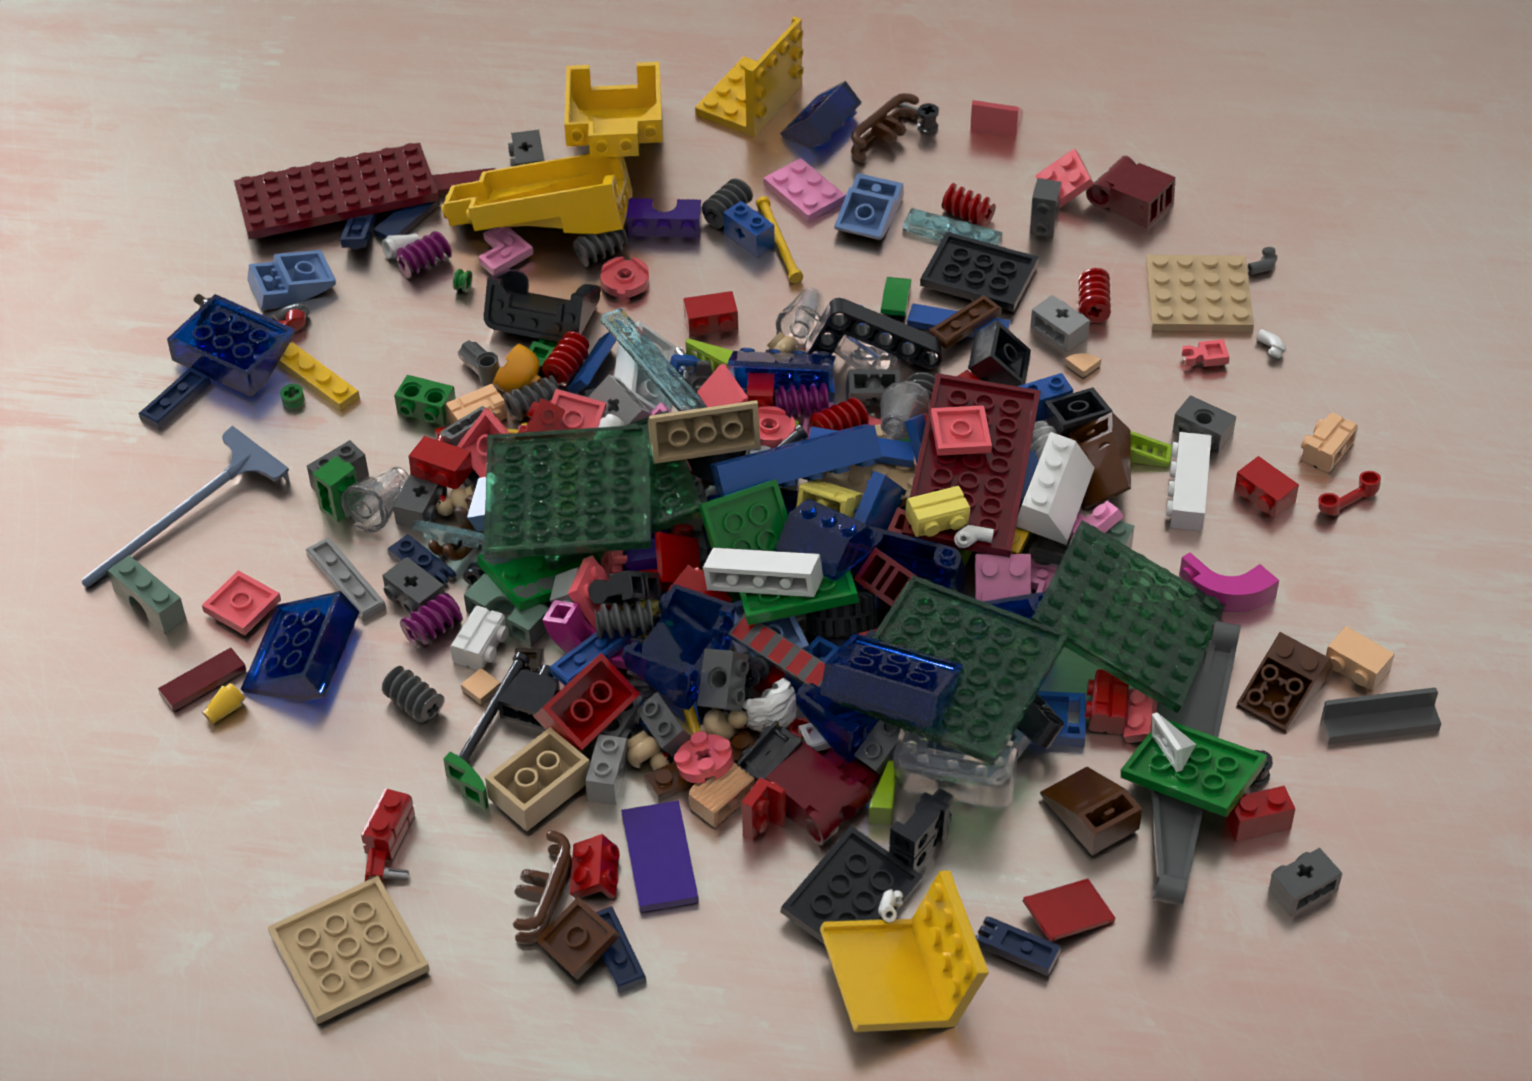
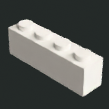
(1190, 481)
(763, 572)

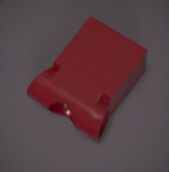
(1133, 191)
(883, 576)
(818, 793)

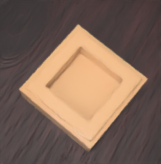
(480, 686)

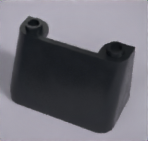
(517, 311)

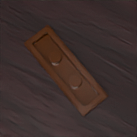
(965, 321)

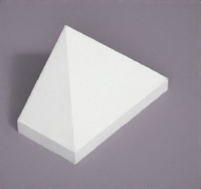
(1172, 742)

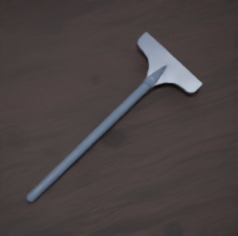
(246, 457)

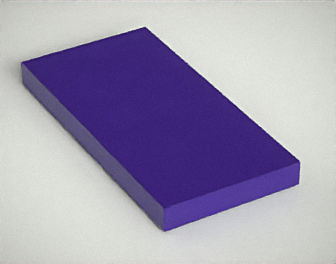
(659, 856)

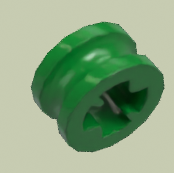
(462, 280)
(289, 390)

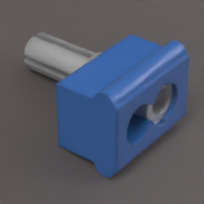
(683, 362)

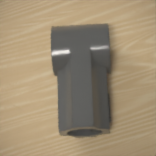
(480, 361)

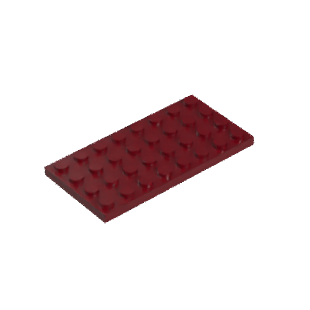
(335, 190)
(988, 480)

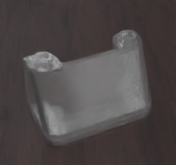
(965, 777)

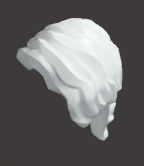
(774, 705)

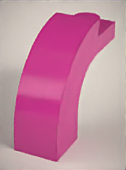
(1238, 592)
(569, 628)

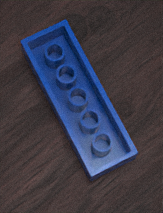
(799, 460)

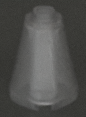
(801, 315)
(900, 403)
(372, 499)

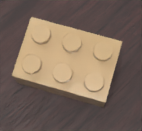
(537, 779)

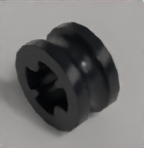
(472, 573)

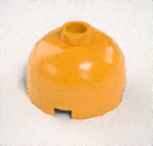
(519, 370)

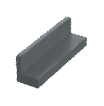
(1380, 715)

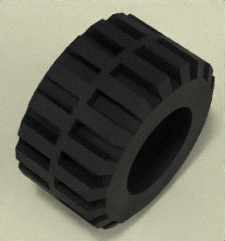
(845, 619)

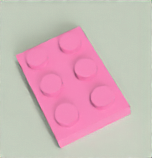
(804, 190)

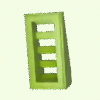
(708, 352)
(1146, 443)
(882, 803)

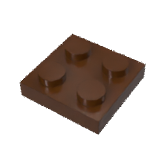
(577, 938)

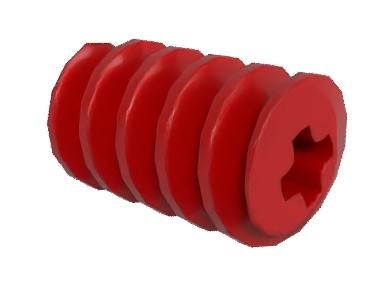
(967, 207)
(1095, 295)
(566, 358)
(841, 416)

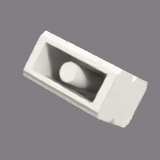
(479, 638)

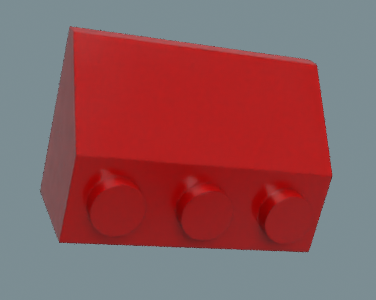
(588, 703)

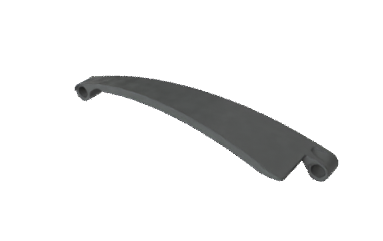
(1176, 821)

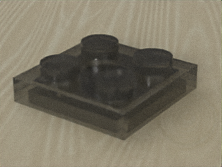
(1047, 551)

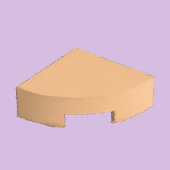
(1082, 363)

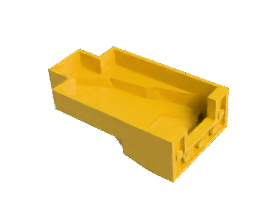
(613, 116)
(557, 193)

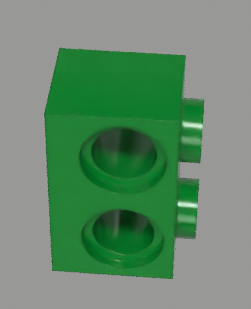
(424, 399)
(330, 484)

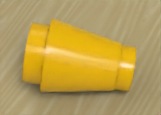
(223, 703)

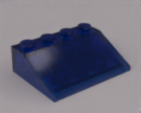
(230, 344)
(788, 368)
(302, 648)
(890, 680)

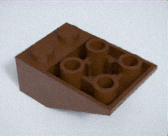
(1109, 450)
(1285, 681)
(1094, 808)

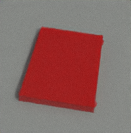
(674, 555)
(1068, 909)

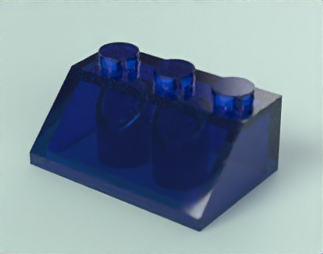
(823, 116)
(826, 532)

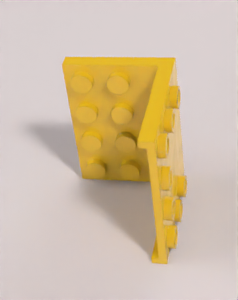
(759, 88)
(908, 969)

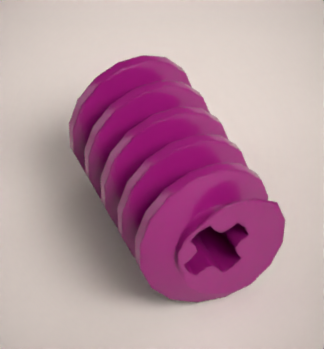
(421, 251)
(802, 399)
(431, 618)

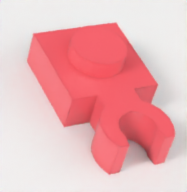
(1208, 352)
(613, 561)

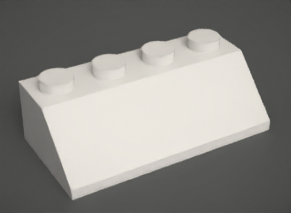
(635, 377)
(1056, 489)

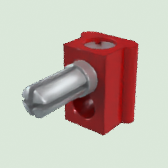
(376, 867)

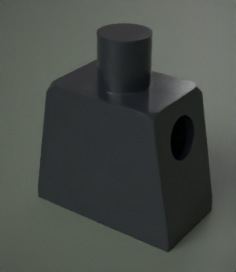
(527, 696)

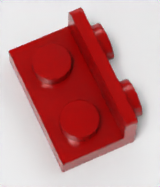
(763, 804)

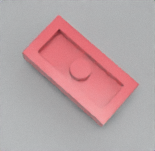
(1139, 716)

